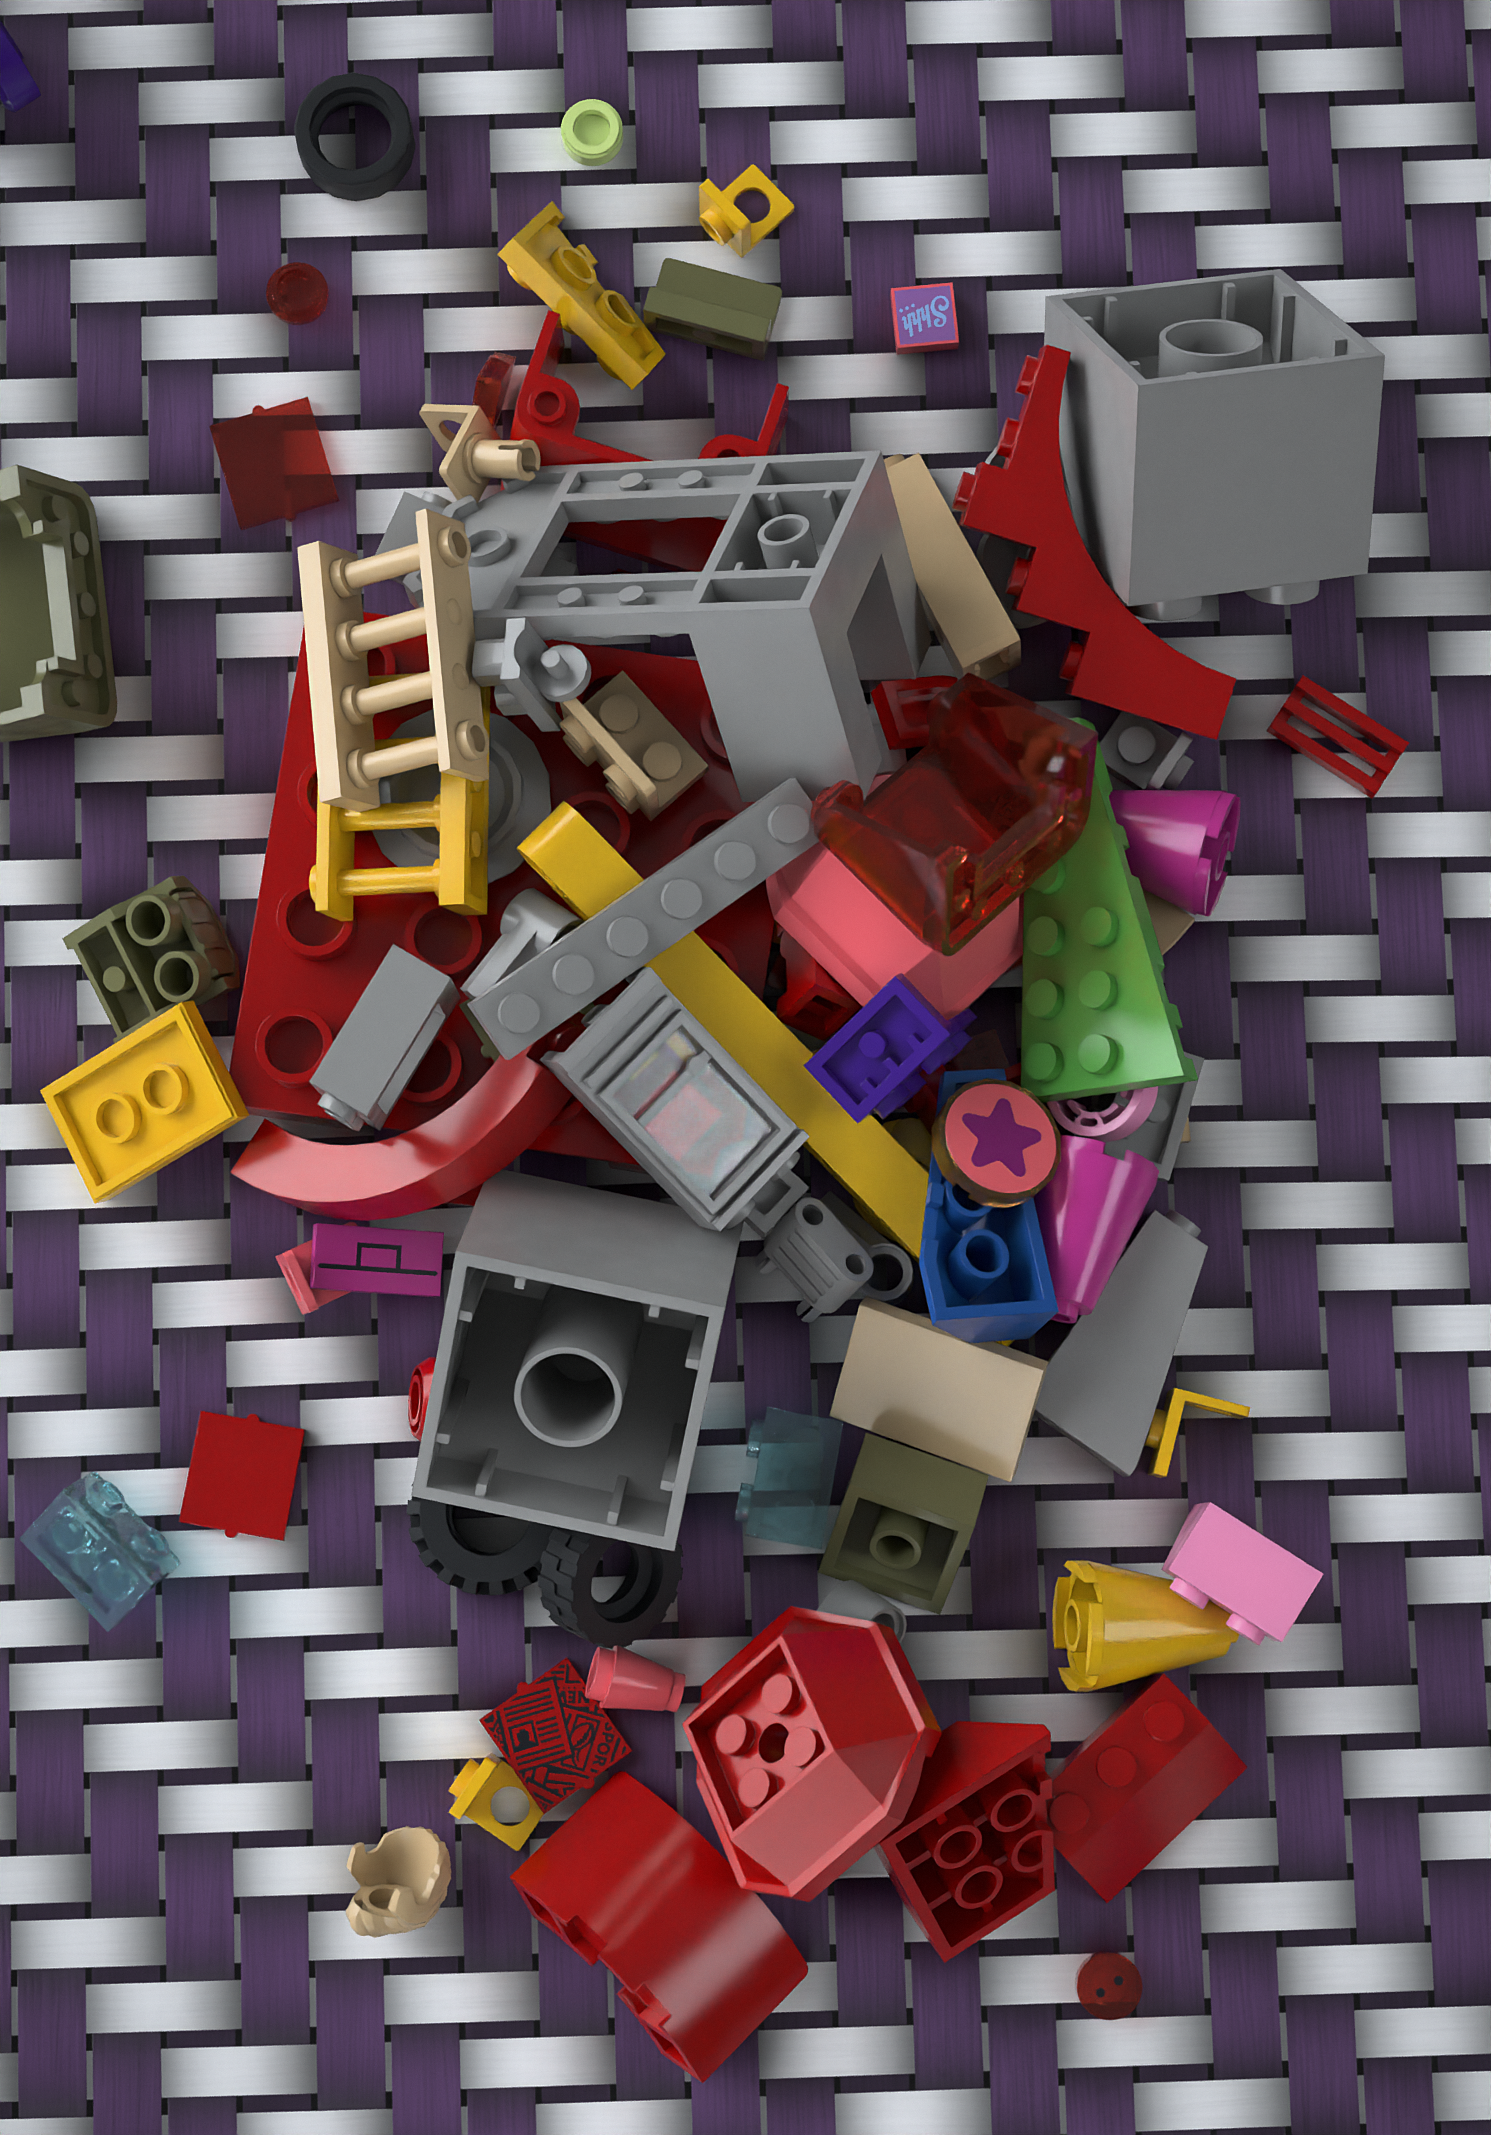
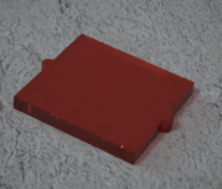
(274, 463)

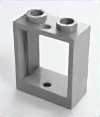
(384, 1040)

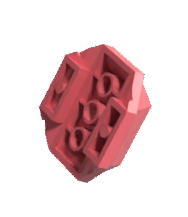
(868, 945)

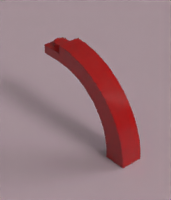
(426, 1163)

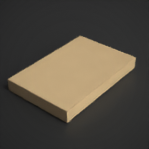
(938, 1389)

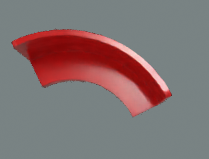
(666, 1918)

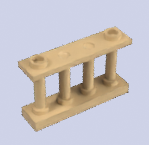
(339, 668)

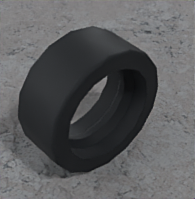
(349, 91)

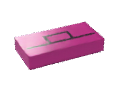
(376, 1260)

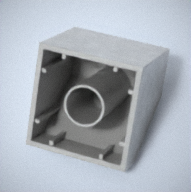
(1217, 439)
(575, 1359)

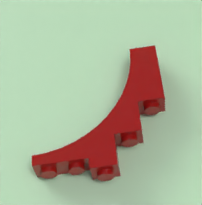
(1058, 582)

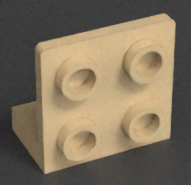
(634, 744)

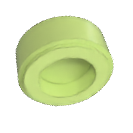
(592, 132)

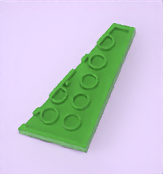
(1094, 971)

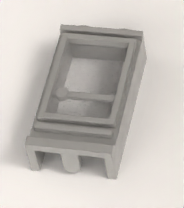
(678, 1102)

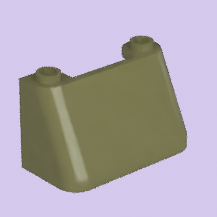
(51, 610)

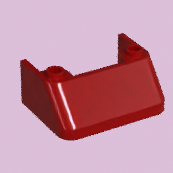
(549, 415)

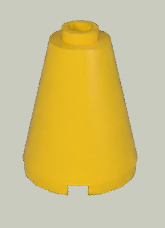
(1129, 1626)

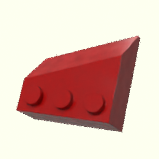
(975, 1834)

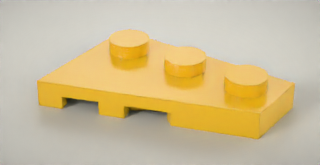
(566, 281)

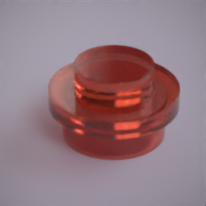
(297, 293)

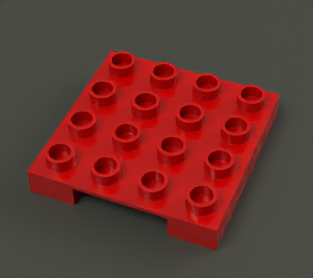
(314, 969)

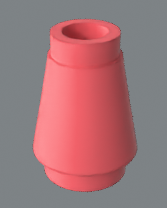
(632, 1682)

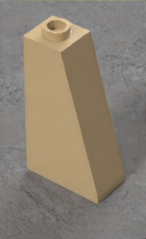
(949, 577)

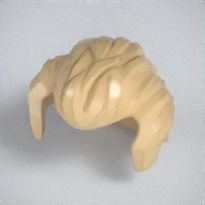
(398, 1882)

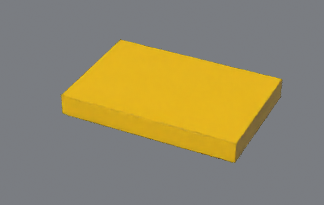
(144, 1102)

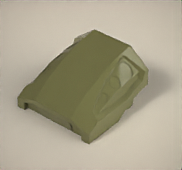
(156, 954)

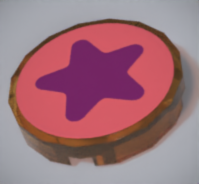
(996, 1142)

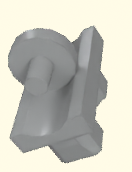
(530, 674)

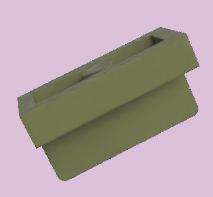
(712, 308)

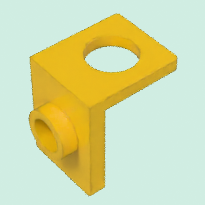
(728, 224)
(1166, 1424)
(475, 1791)

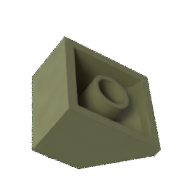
(904, 1523)

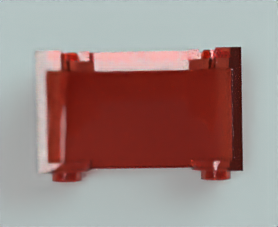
(967, 815)

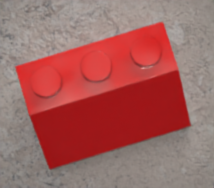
(1137, 1785)

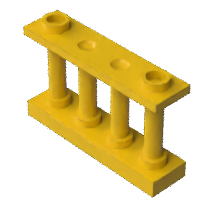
(457, 814)

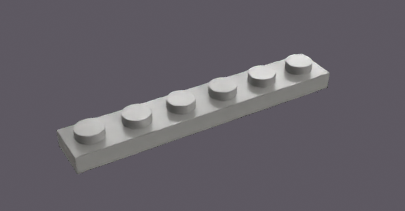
(646, 920)

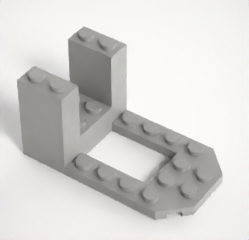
(782, 619)

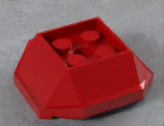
(809, 1749)

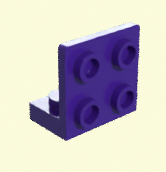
(883, 1049)

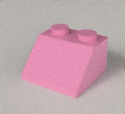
(1240, 1573)

